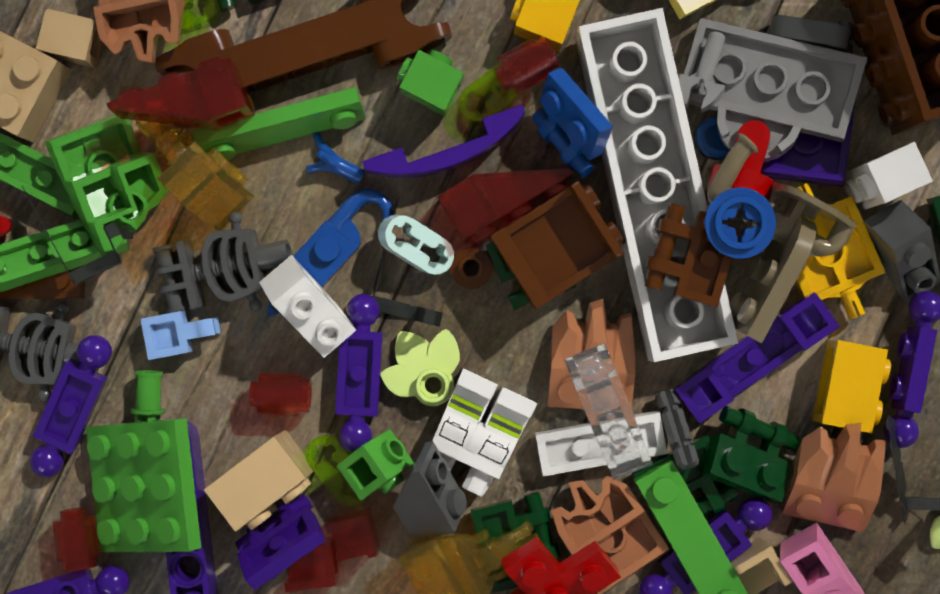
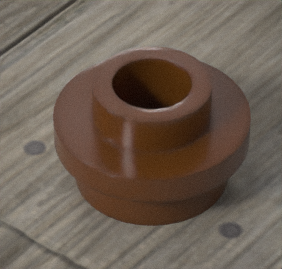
(480, 278)

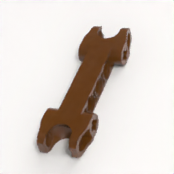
(312, 45)

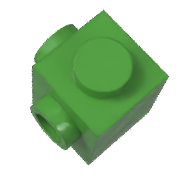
(430, 80)
(376, 465)

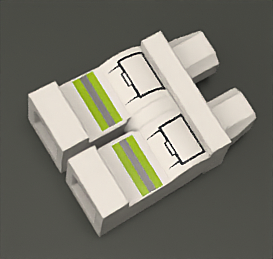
(476, 443)

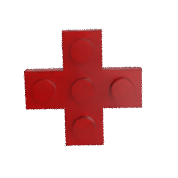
(540, 573)

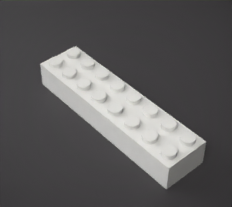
(648, 166)

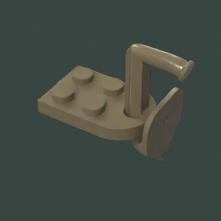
(784, 258)

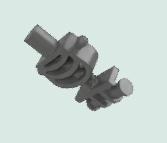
(249, 260)
(54, 351)

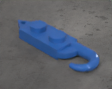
(337, 238)

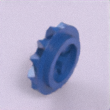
(753, 208)

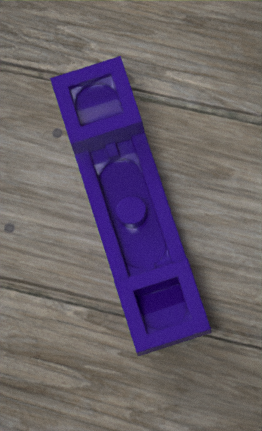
(496, 129)
(749, 360)

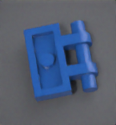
(571, 111)

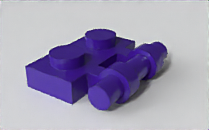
(279, 542)

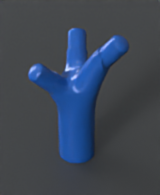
(334, 163)

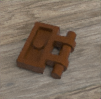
(703, 267)

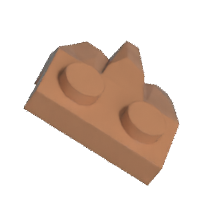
(140, 23)
(575, 336)
(836, 479)
(614, 522)

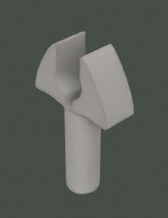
(705, 74)

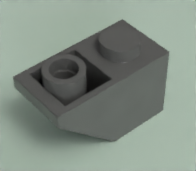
(904, 249)
(430, 496)

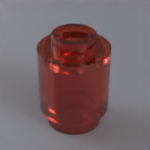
(526, 65)
(281, 394)
(76, 539)

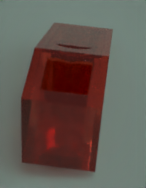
(198, 99)
(490, 197)

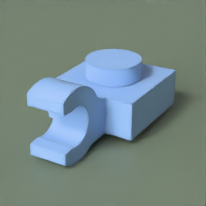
(172, 333)

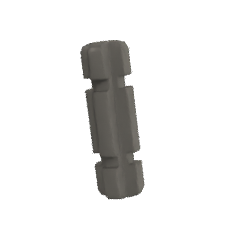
(677, 429)

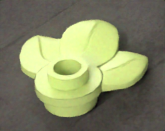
(418, 362)

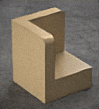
(70, 38)
(760, 567)

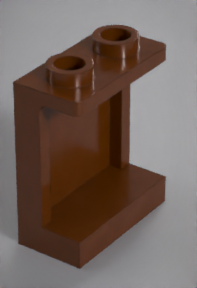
(558, 244)

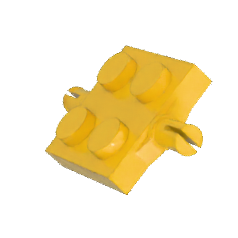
(845, 270)

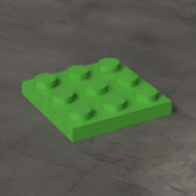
(143, 486)

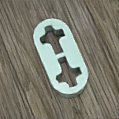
(421, 237)

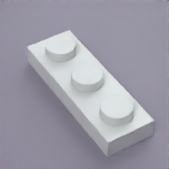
(578, 449)

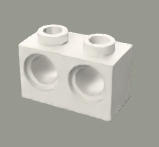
(887, 177)
(307, 306)

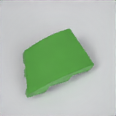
(107, 177)

